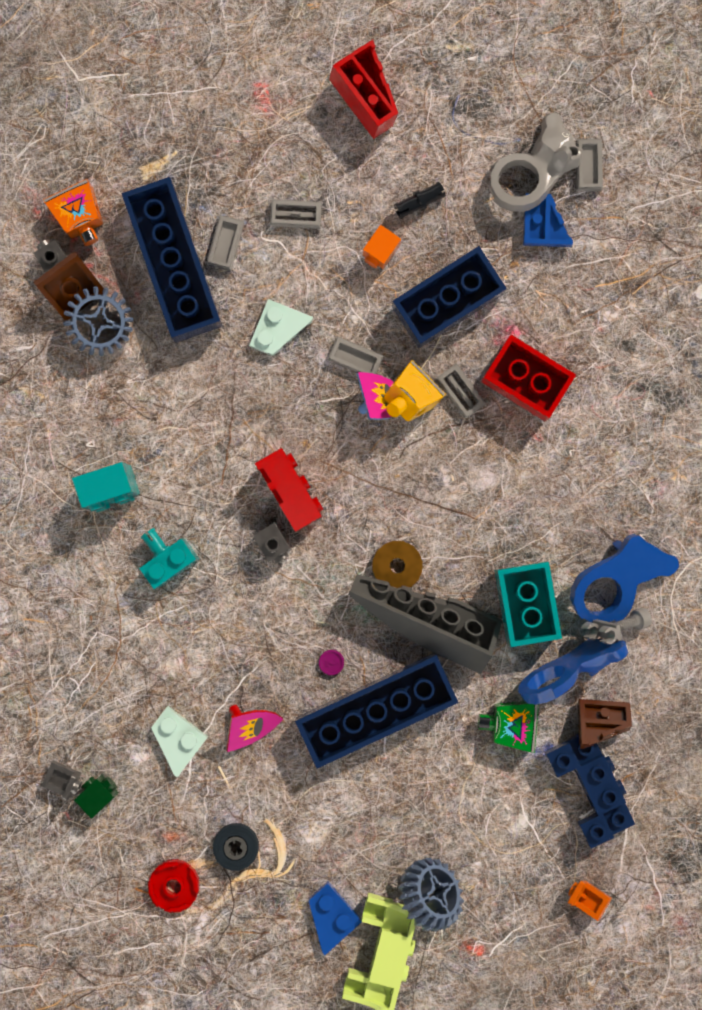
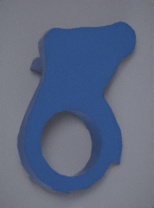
(631, 565)
(587, 657)

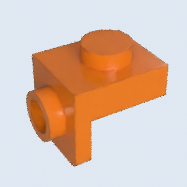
(589, 899)

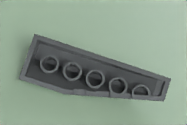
(437, 624)

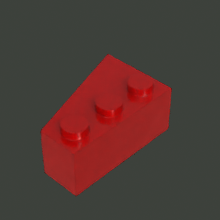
(365, 90)
(290, 489)

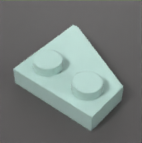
(277, 327)
(177, 739)

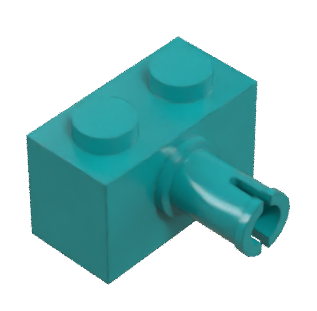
(167, 560)

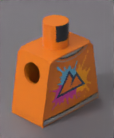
(77, 211)

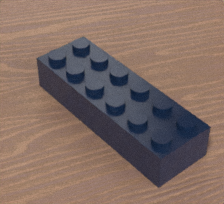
(172, 260)
(376, 710)

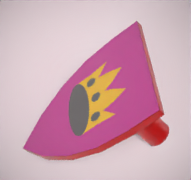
(249, 726)

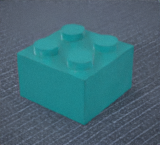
(106, 486)

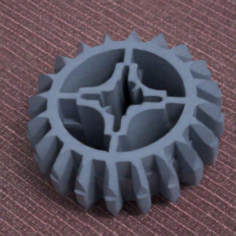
(103, 299)
(441, 907)

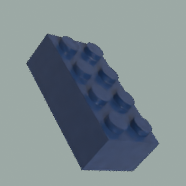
(448, 297)

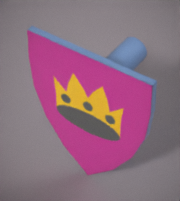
(373, 390)

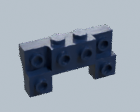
(599, 785)

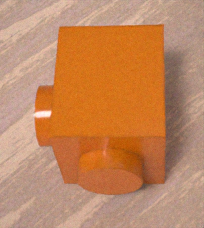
(381, 247)

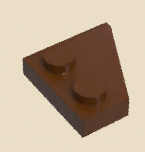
(602, 720)

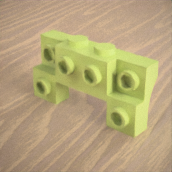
(388, 965)

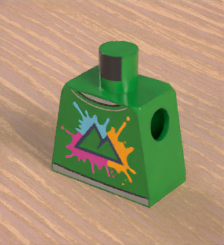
(512, 725)

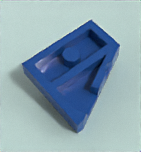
(545, 226)
(332, 916)

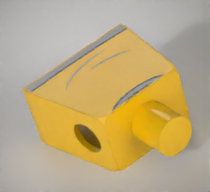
(412, 393)

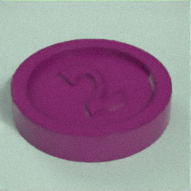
(331, 662)

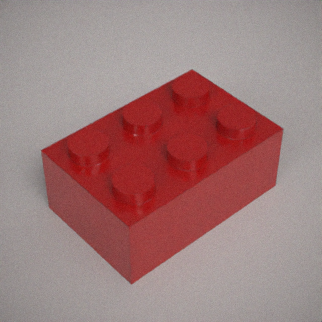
(528, 378)

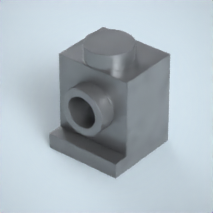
(45, 250)

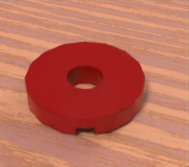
(174, 870)

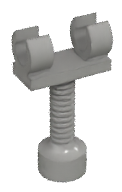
(638, 619)

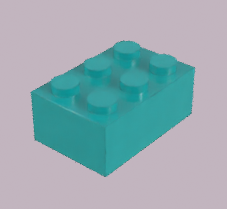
(528, 604)

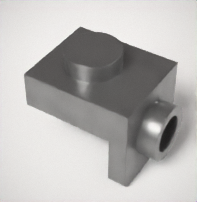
(62, 780)

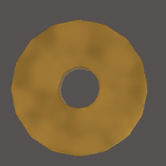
(403, 551)

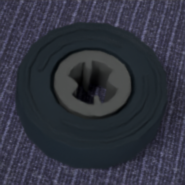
(222, 848)

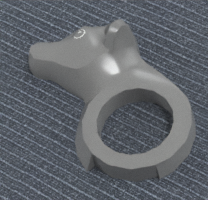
(549, 160)

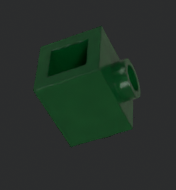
(96, 794)

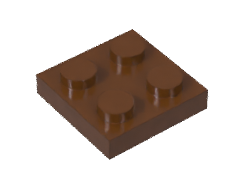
(65, 281)

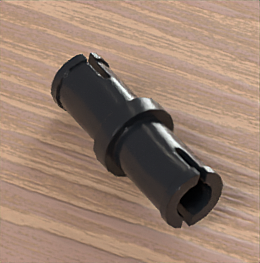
(419, 200)

